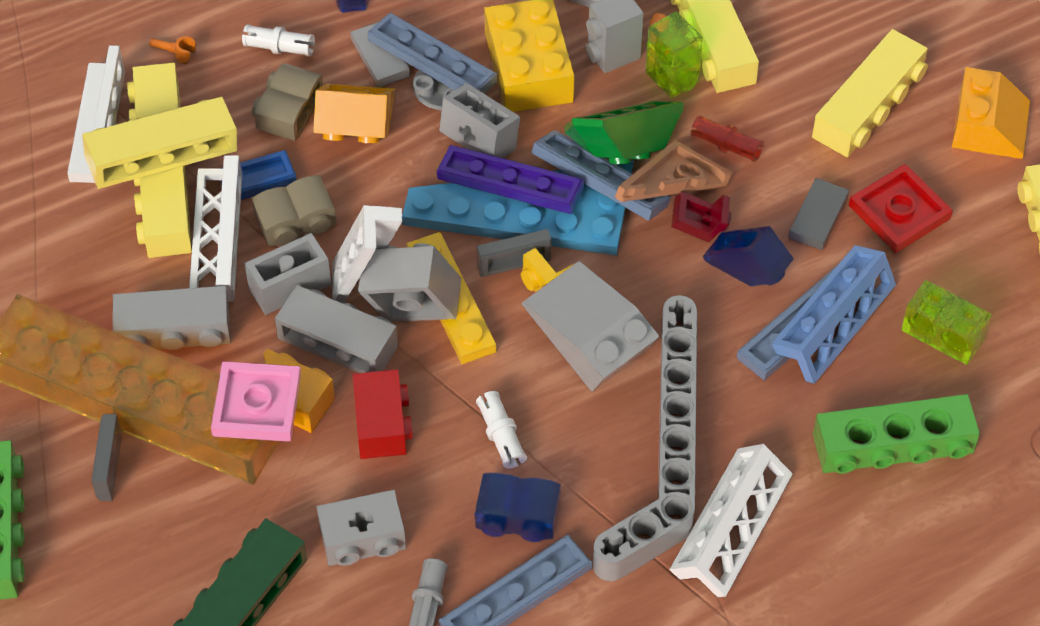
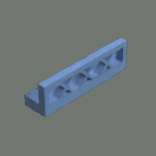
(834, 304)

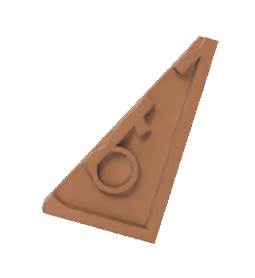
(673, 171)

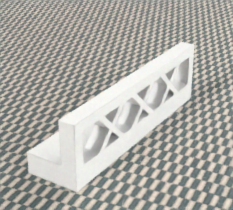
(97, 108)
(371, 231)
(224, 233)
(724, 507)

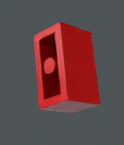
(380, 414)

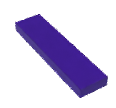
(510, 179)

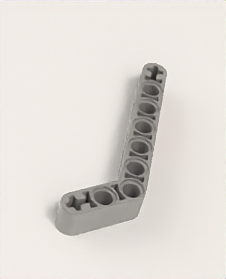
(618, 548)

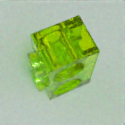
(674, 54)
(946, 322)

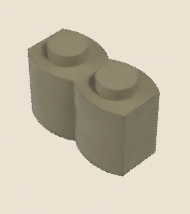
(287, 101)
(294, 210)

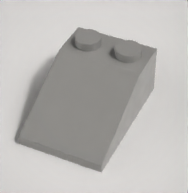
(590, 324)

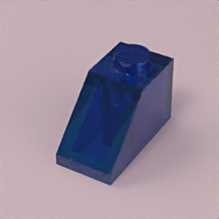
(750, 255)

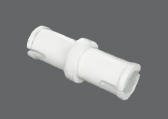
(278, 40)
(501, 429)

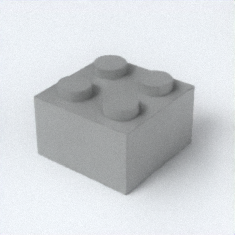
(411, 284)

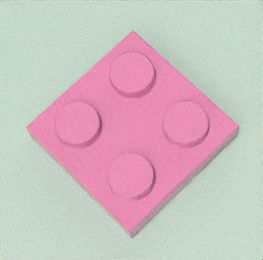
(256, 401)

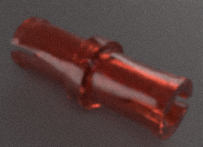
(727, 138)

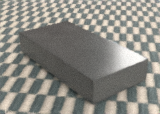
(818, 214)
(508, 253)
(106, 457)

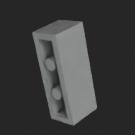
(174, 317)
(336, 331)

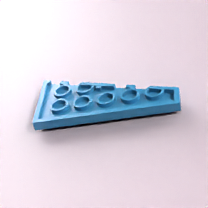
(460, 209)

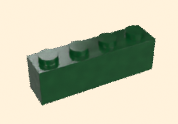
(249, 580)

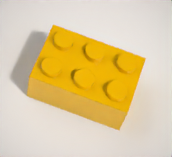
(529, 55)

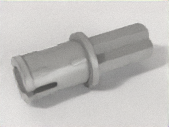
(428, 595)

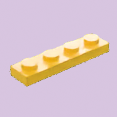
(468, 331)

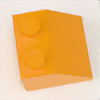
(353, 112)
(990, 115)

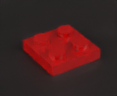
(900, 208)

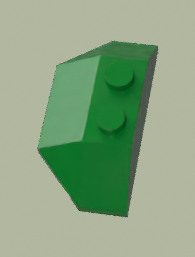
(626, 131)

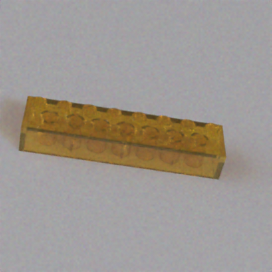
(109, 373)

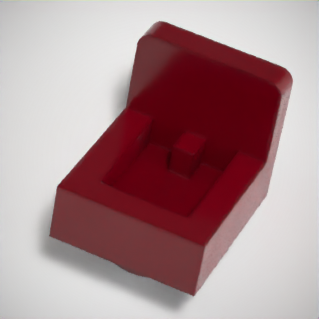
(700, 217)

